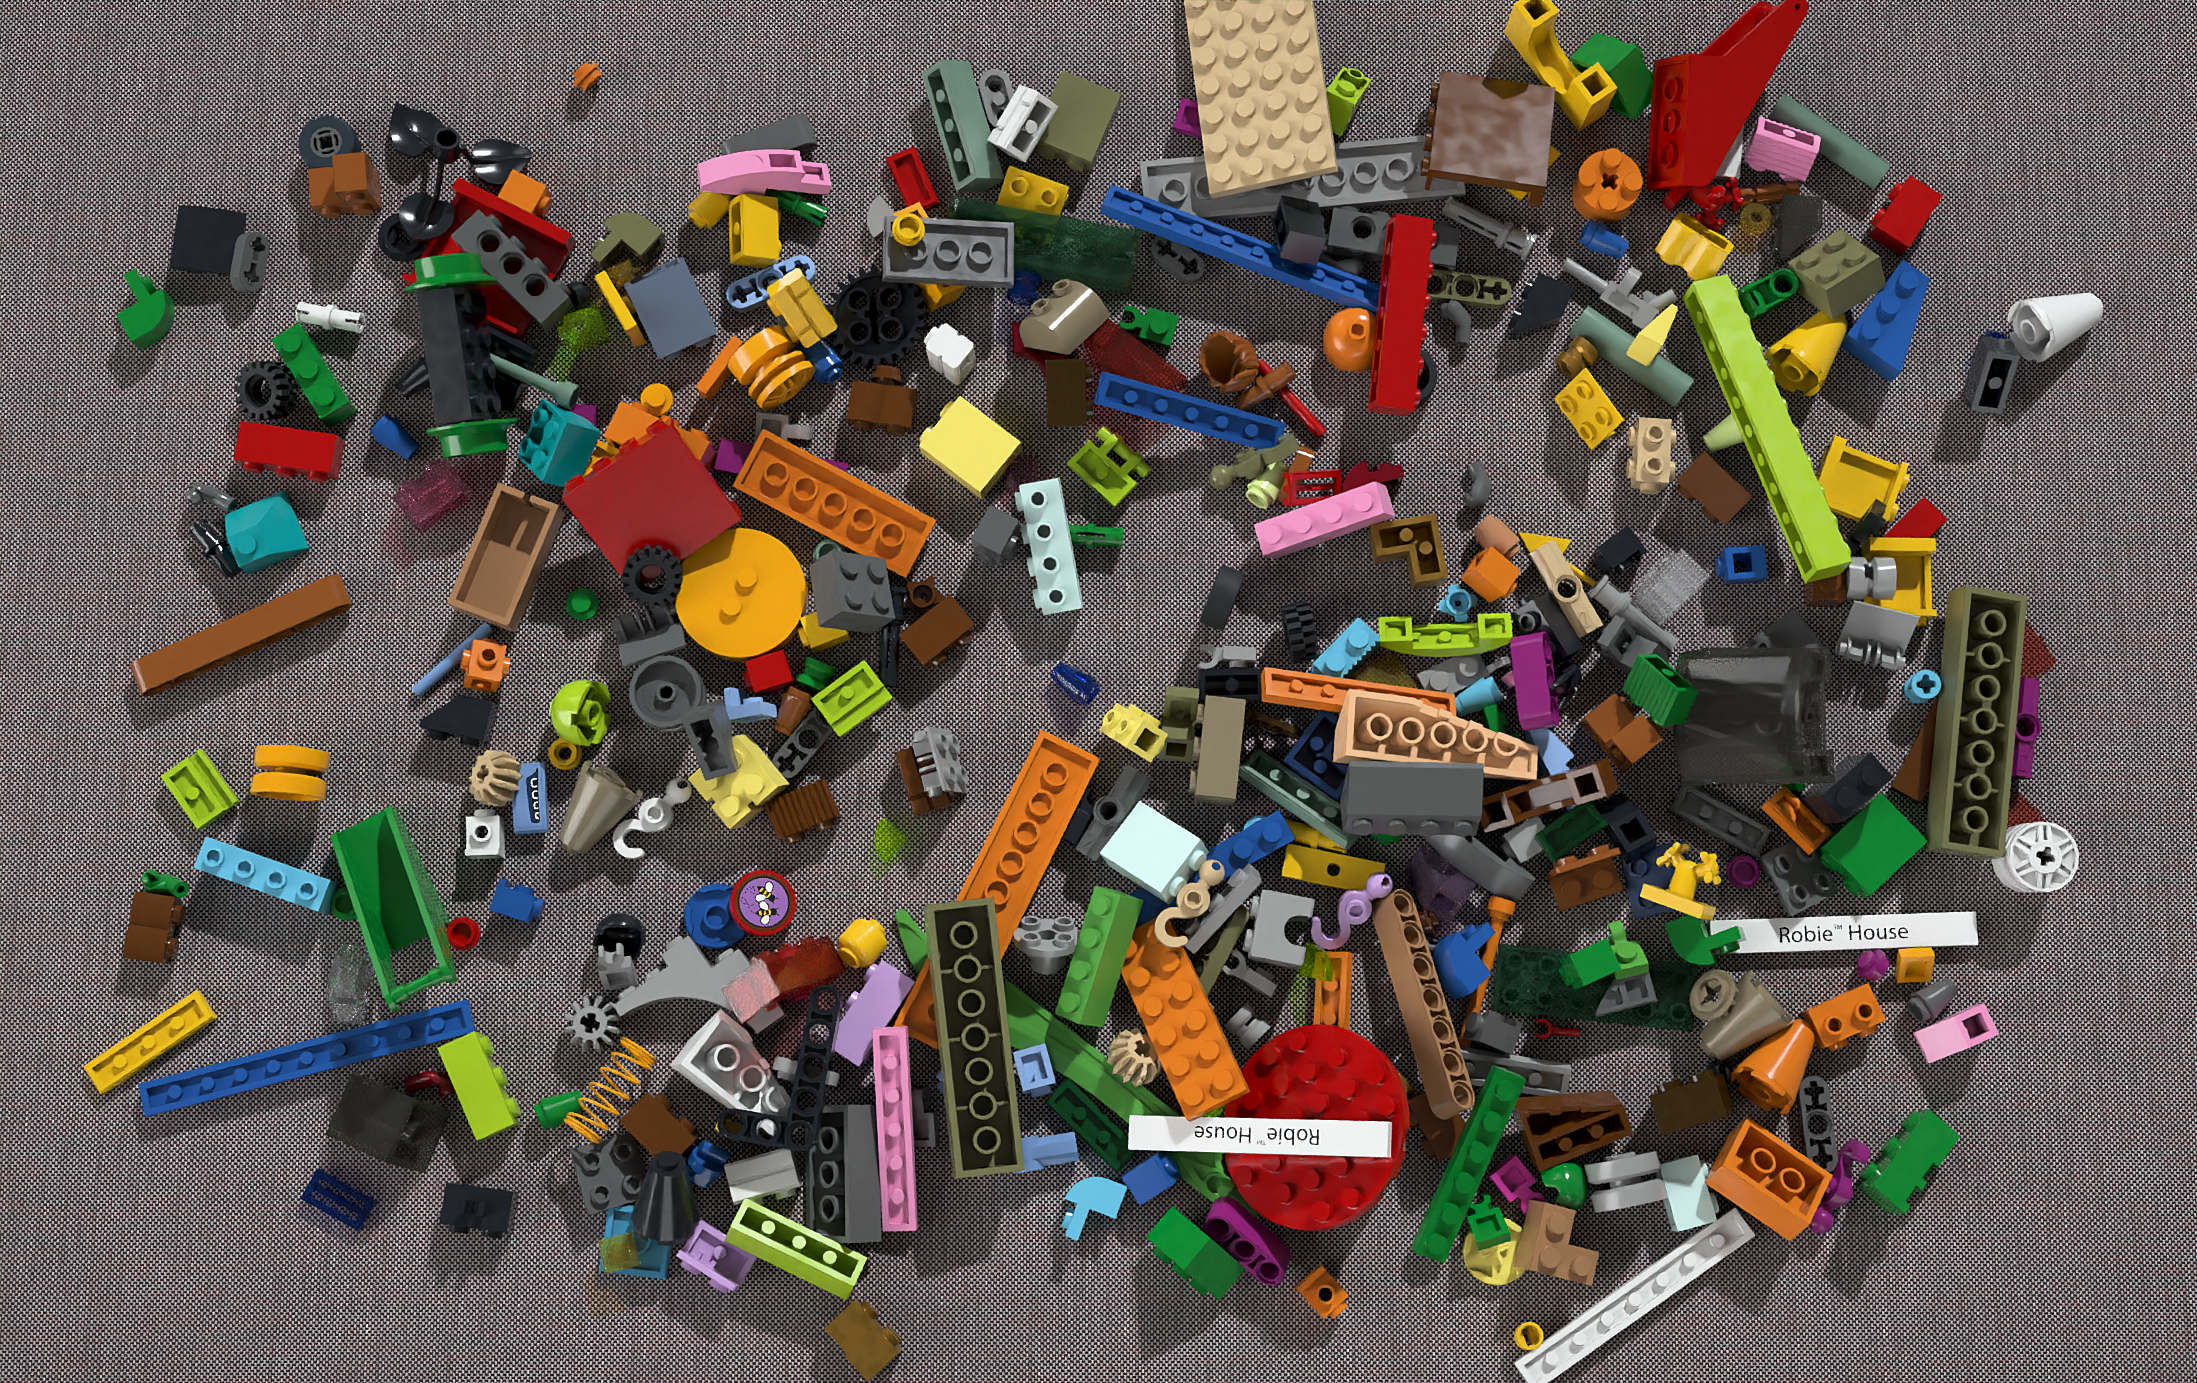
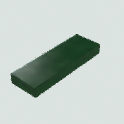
(1091, 1124)

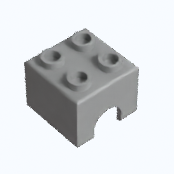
(1267, 940)

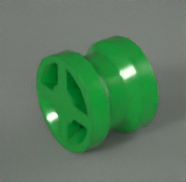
(815, 675)

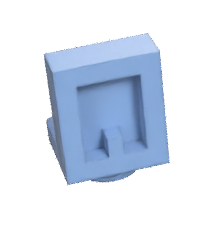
(747, 710)
(1035, 1070)

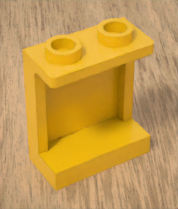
(1857, 479)
(1913, 571)

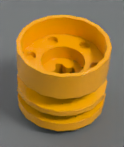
(771, 367)

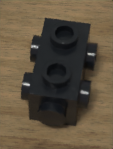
(1544, 615)

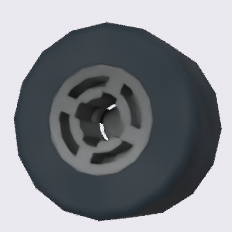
(324, 129)

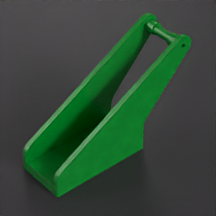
(393, 900)

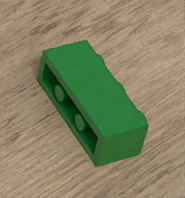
(314, 375)

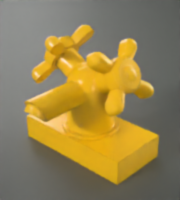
(1685, 882)

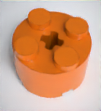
(1610, 169)

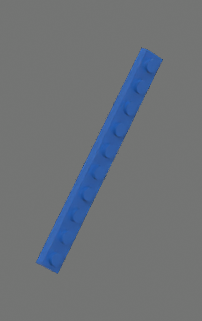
(1238, 249)
(306, 1058)

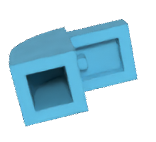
(1095, 1194)

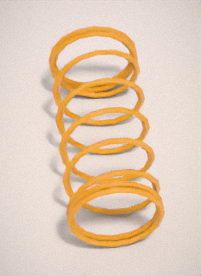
(640, 1054)

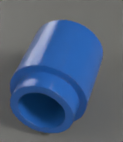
(824, 360)

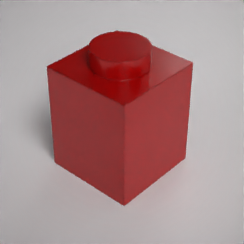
(768, 674)

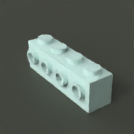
(1050, 546)

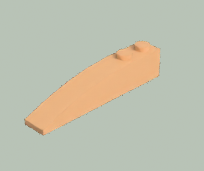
(1407, 730)

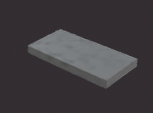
(952, 254)

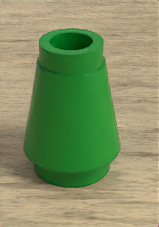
(554, 1109)

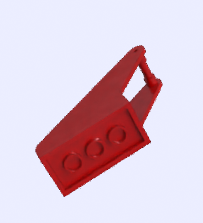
(1709, 95)

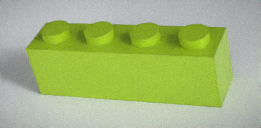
(795, 1249)

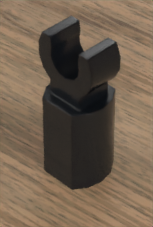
(1080, 821)

